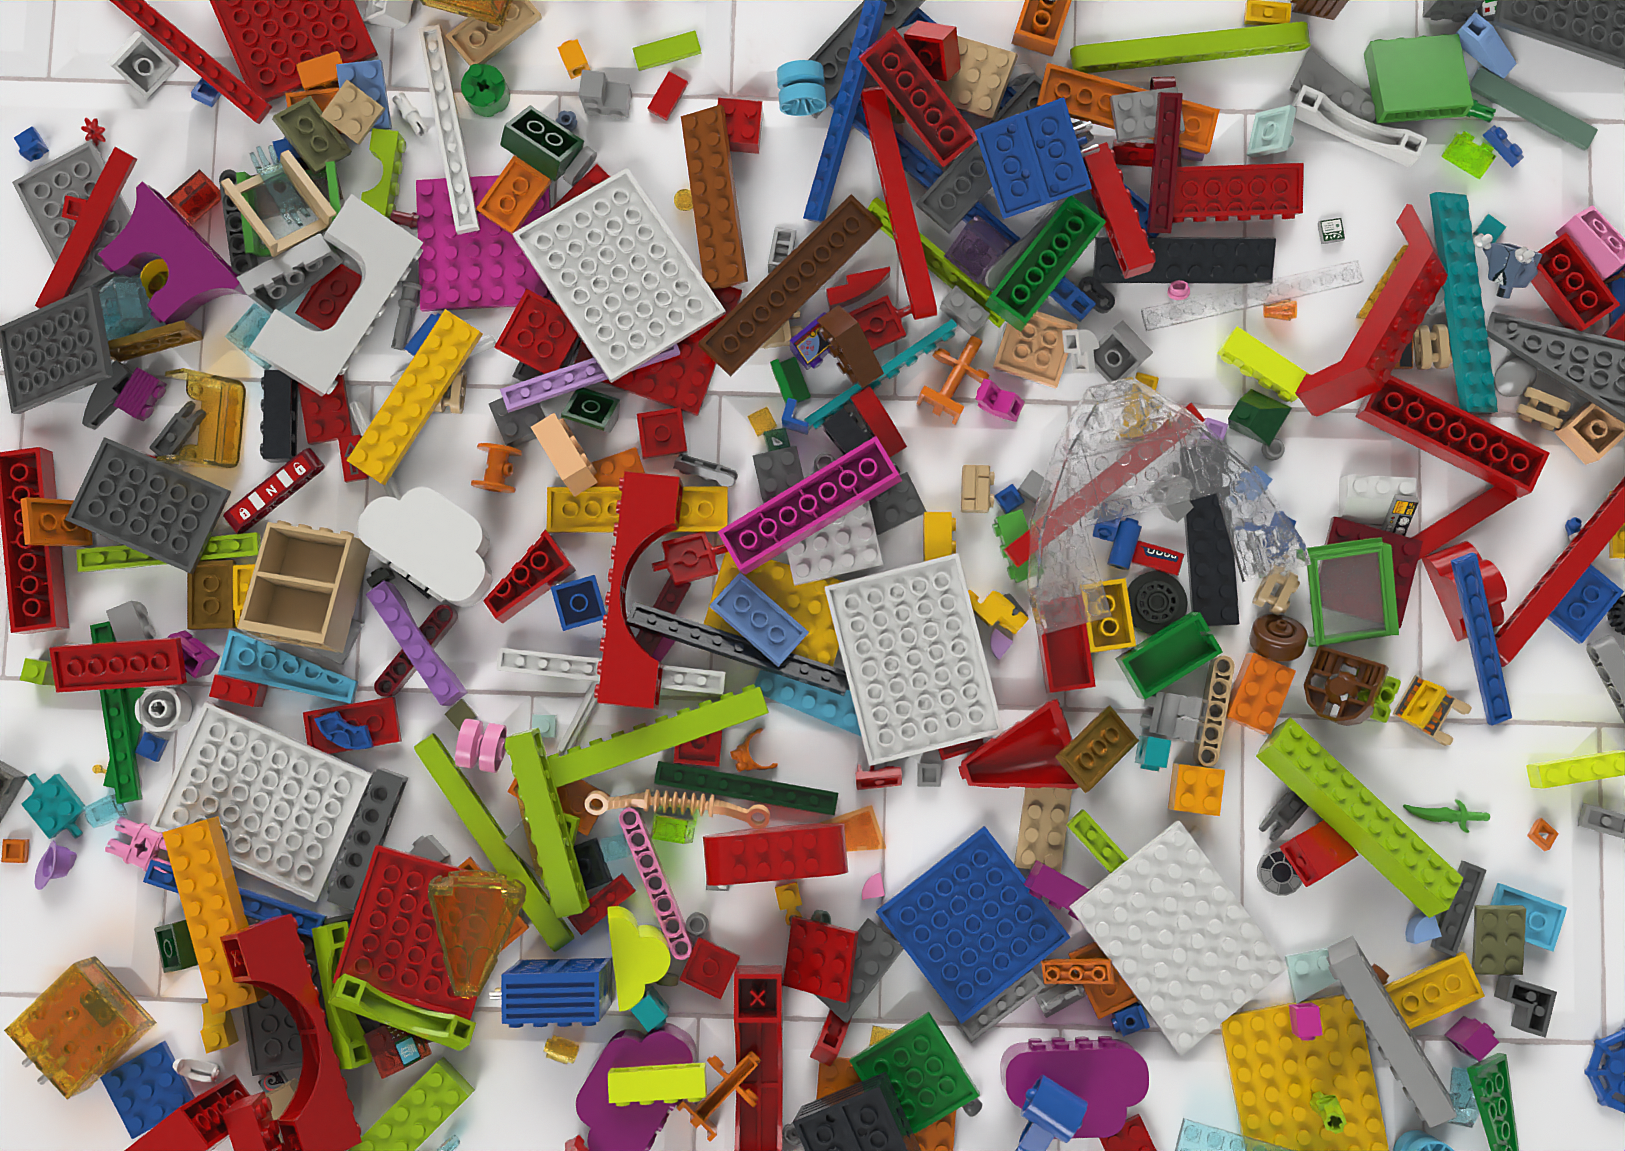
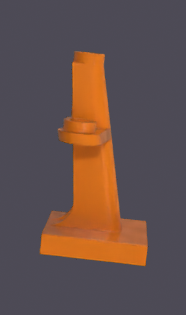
(942, 400)
(700, 1113)

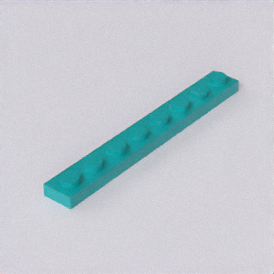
(890, 370)

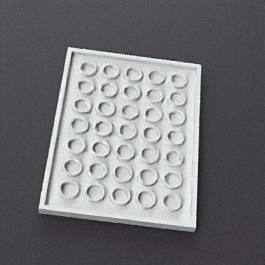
(619, 274)
(914, 659)
(275, 799)
(1179, 937)

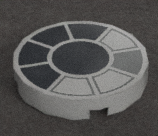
(1277, 874)

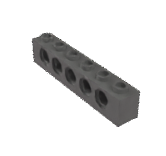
(394, 784)

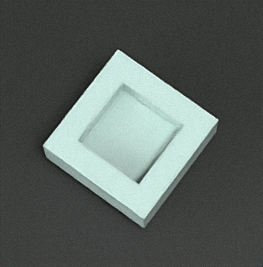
(546, 725)

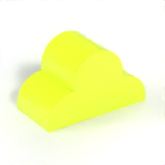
(638, 955)

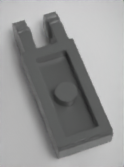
(177, 430)
(706, 470)
(1285, 813)

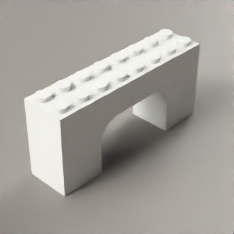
(383, 256)

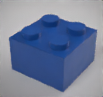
(578, 602)

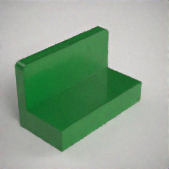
(790, 379)

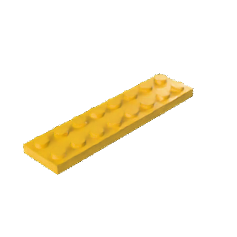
(414, 397)
(595, 509)

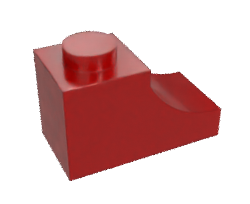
(829, 1039)

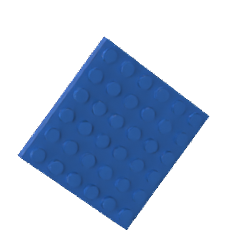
(972, 924)

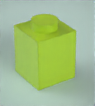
(37, 672)

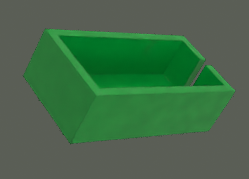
(1168, 655)

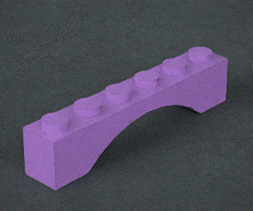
(432, 669)

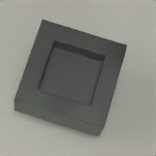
(380, 575)

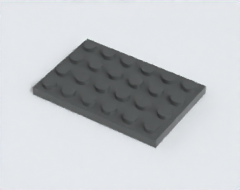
(55, 351)
(148, 505)

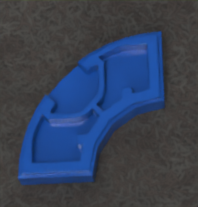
(343, 733)

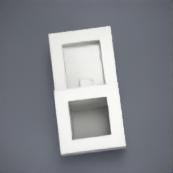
(1081, 346)

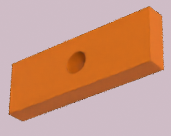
(1091, 971)

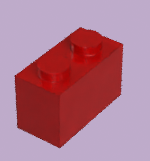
(238, 690)

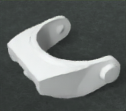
(186, 1066)

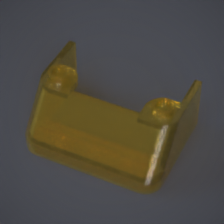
(221, 429)

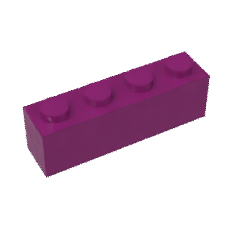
(1054, 886)

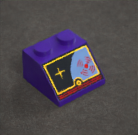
(809, 346)

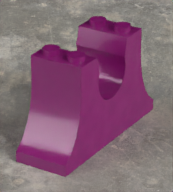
(194, 267)

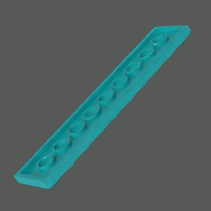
(1463, 303)

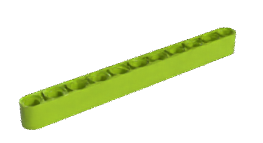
(1190, 47)
(490, 839)

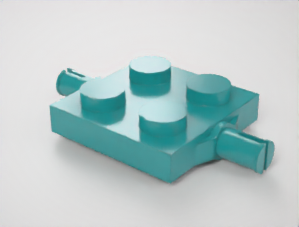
(54, 806)

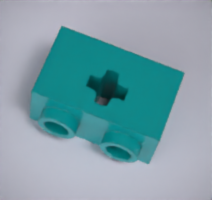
(1152, 753)
(651, 1010)

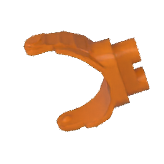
(743, 758)

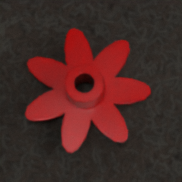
(93, 131)

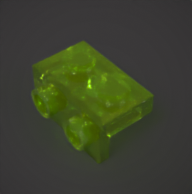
(1469, 155)

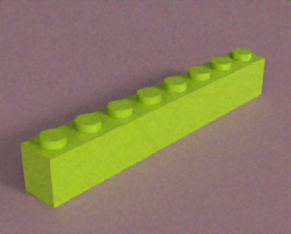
(547, 823)

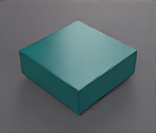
(1490, 226)

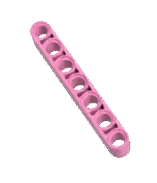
(656, 894)

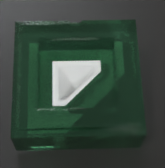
(776, 439)

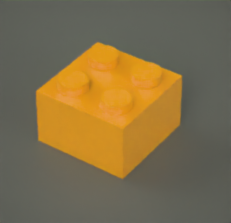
(1196, 789)

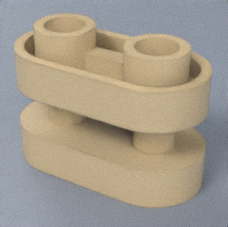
(1439, 352)
(457, 398)
(1530, 413)
(1279, 602)

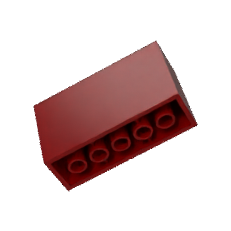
(195, 1124)

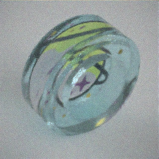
(450, 1144)

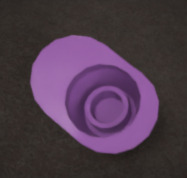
(54, 864)

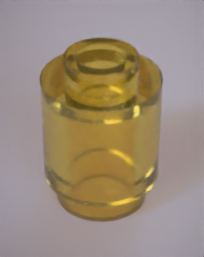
(561, 1049)

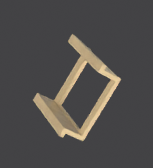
(304, 187)

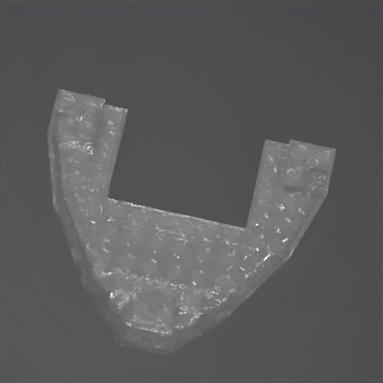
(1129, 456)

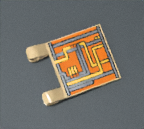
(1438, 717)

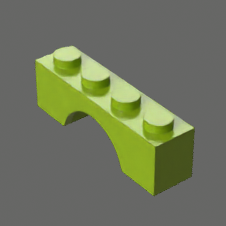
(388, 148)

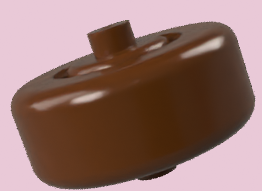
(1278, 637)

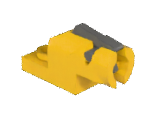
(1000, 608)

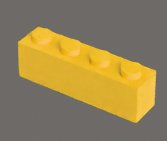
(938, 535)

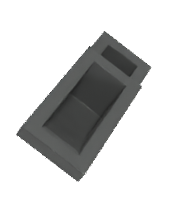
(104, 395)

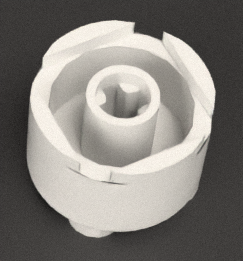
(176, 713)

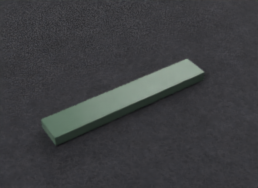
(1533, 109)

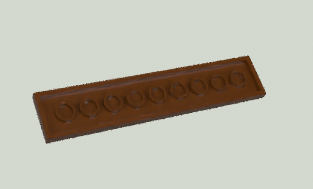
(790, 285)

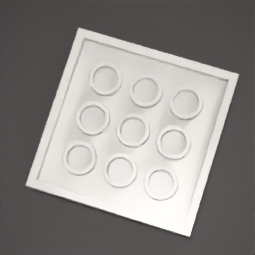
(837, 549)

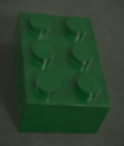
(541, 142)

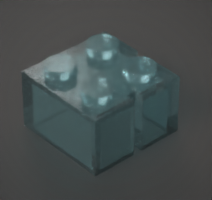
(247, 330)

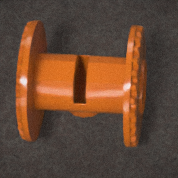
(498, 468)

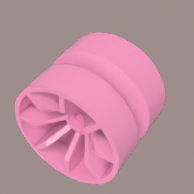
(481, 745)

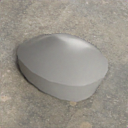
(1515, 377)

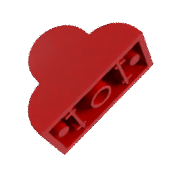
(1442, 578)

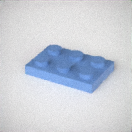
(371, 80)

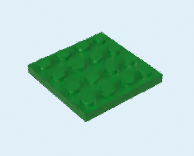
(921, 1070)

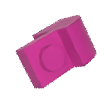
(999, 402)

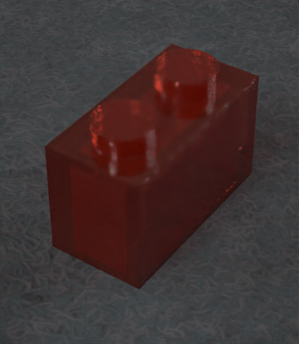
(195, 197)

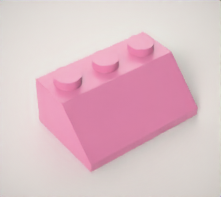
(1597, 241)

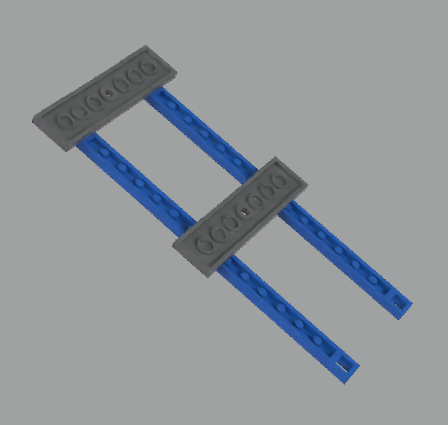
(956, 192)

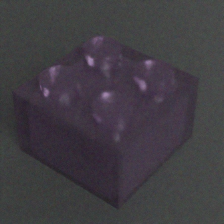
(977, 248)

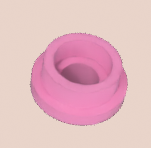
(1178, 290)

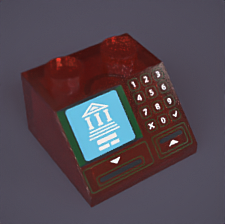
(395, 1049)

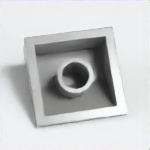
(1120, 353)

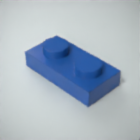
(1498, 139)

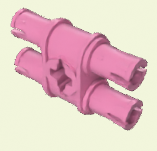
(136, 852)

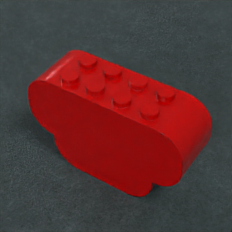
(775, 853)

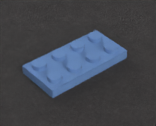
(759, 619)

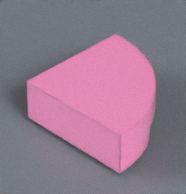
(873, 887)

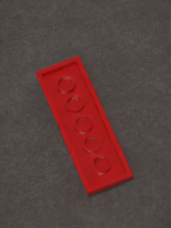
(118, 665)

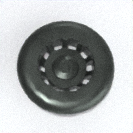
(1156, 601)

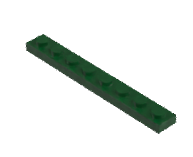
(746, 788)

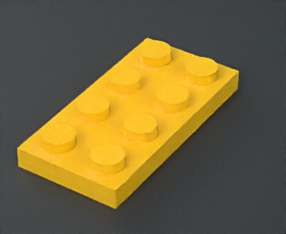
(1435, 990)

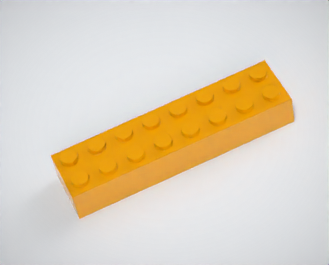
(210, 907)

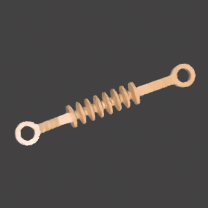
(644, 800)

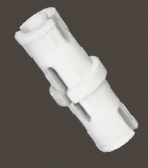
(410, 114)

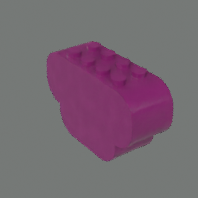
(1100, 1071)
(631, 1125)

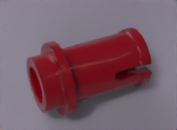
(405, 219)

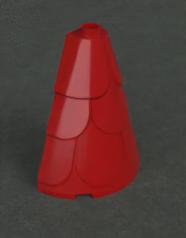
(1023, 754)

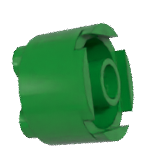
(485, 90)

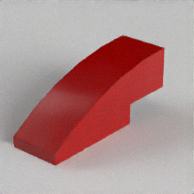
(856, 287)
(878, 420)

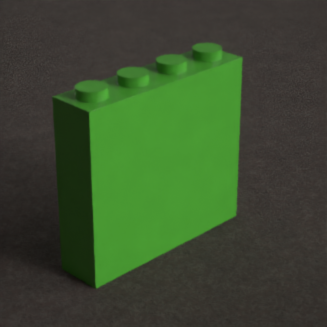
(1418, 78)

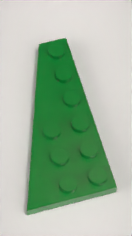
(1494, 1101)

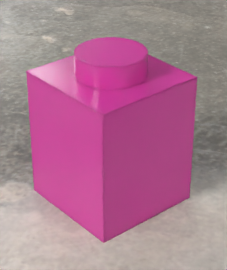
(1305, 1020)

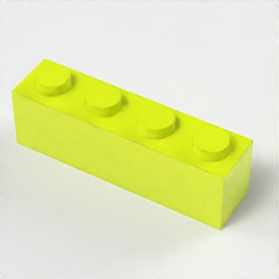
(1262, 363)
(1576, 769)
(657, 1083)

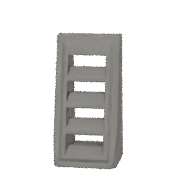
(774, 261)

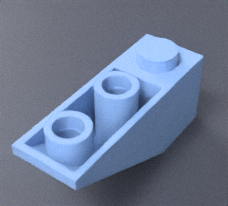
(1485, 45)

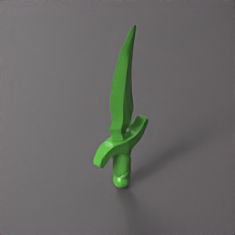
(1449, 815)

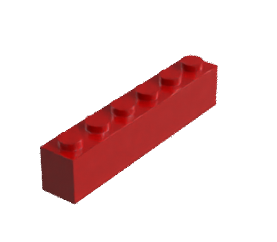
(1115, 207)

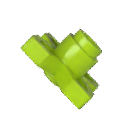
(1387, 695)

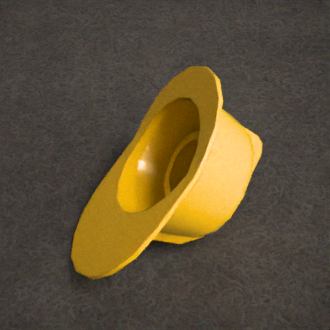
(154, 276)

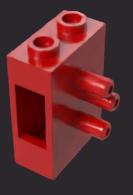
(1317, 852)

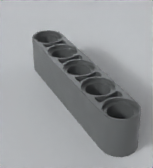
(235, 237)

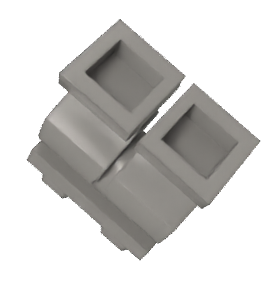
(1167, 714)

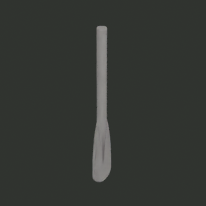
(1011, 256)

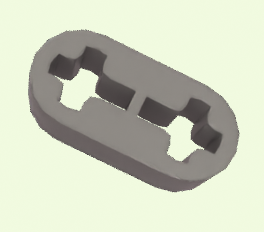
(1020, 75)
(580, 165)

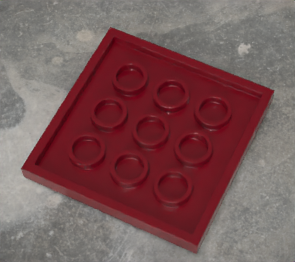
(1404, 554)

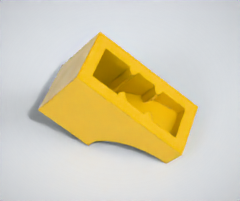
(217, 1029)

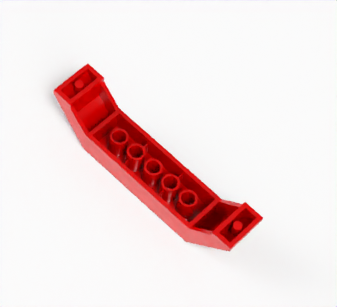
(1386, 328)

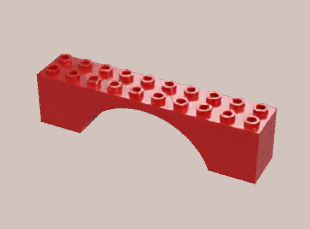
(646, 512)
(274, 960)
(759, 1029)

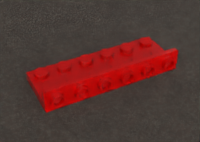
(1238, 192)

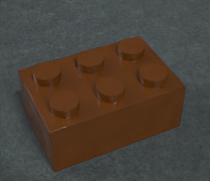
(849, 347)

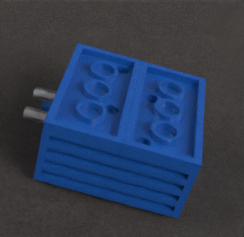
(1035, 157)
(555, 992)

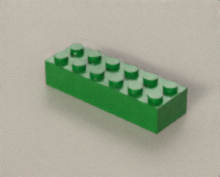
(1045, 263)

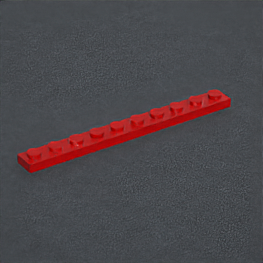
(196, 58)

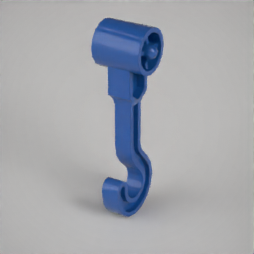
(1050, 1114)

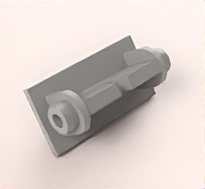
(1059, 998)

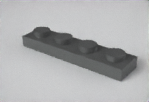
(1455, 919)

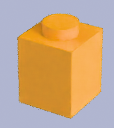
(573, 58)

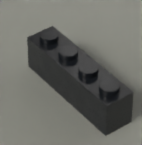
(279, 417)
(847, 435)

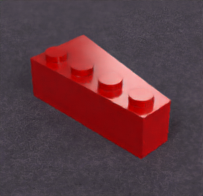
(530, 578)

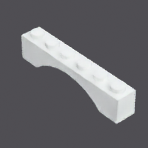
(1395, 144)

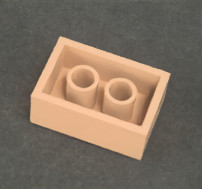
(565, 453)

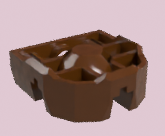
(1328, 665)

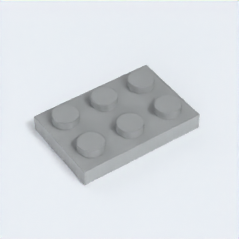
(1136, 114)

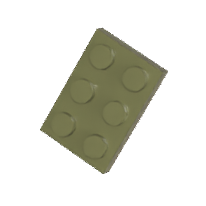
(311, 134)
(1498, 939)

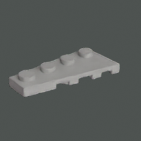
(1338, 88)

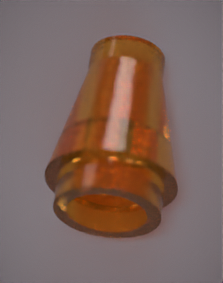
(1281, 310)

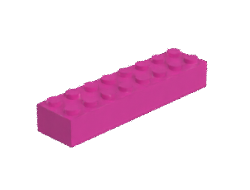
(809, 505)

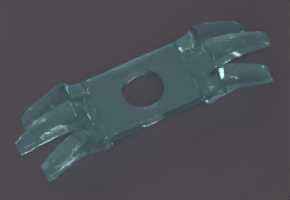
(276, 173)

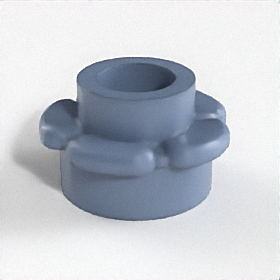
(571, 124)

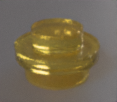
(683, 200)

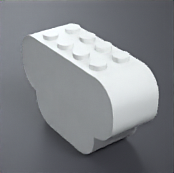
(431, 543)

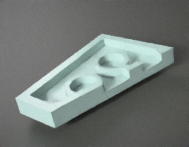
(1308, 973)

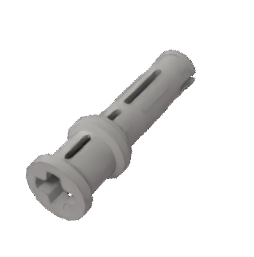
(407, 305)

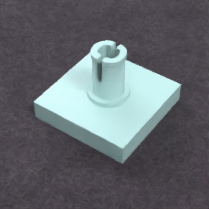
(1272, 131)

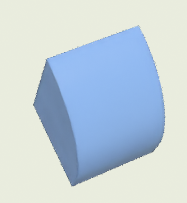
(1422, 929)

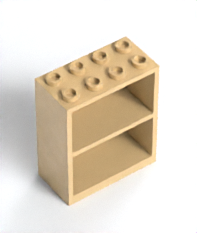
(305, 586)

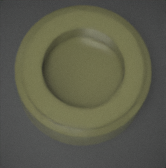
(668, 980)

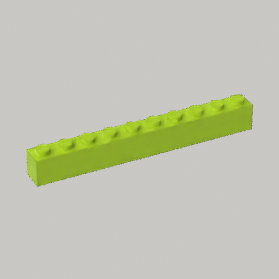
(658, 736)

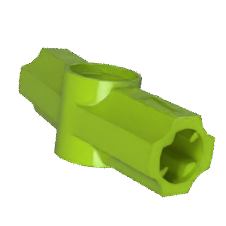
(1329, 1110)

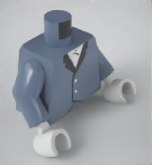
(1508, 264)

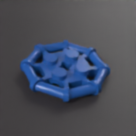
(1611, 1071)

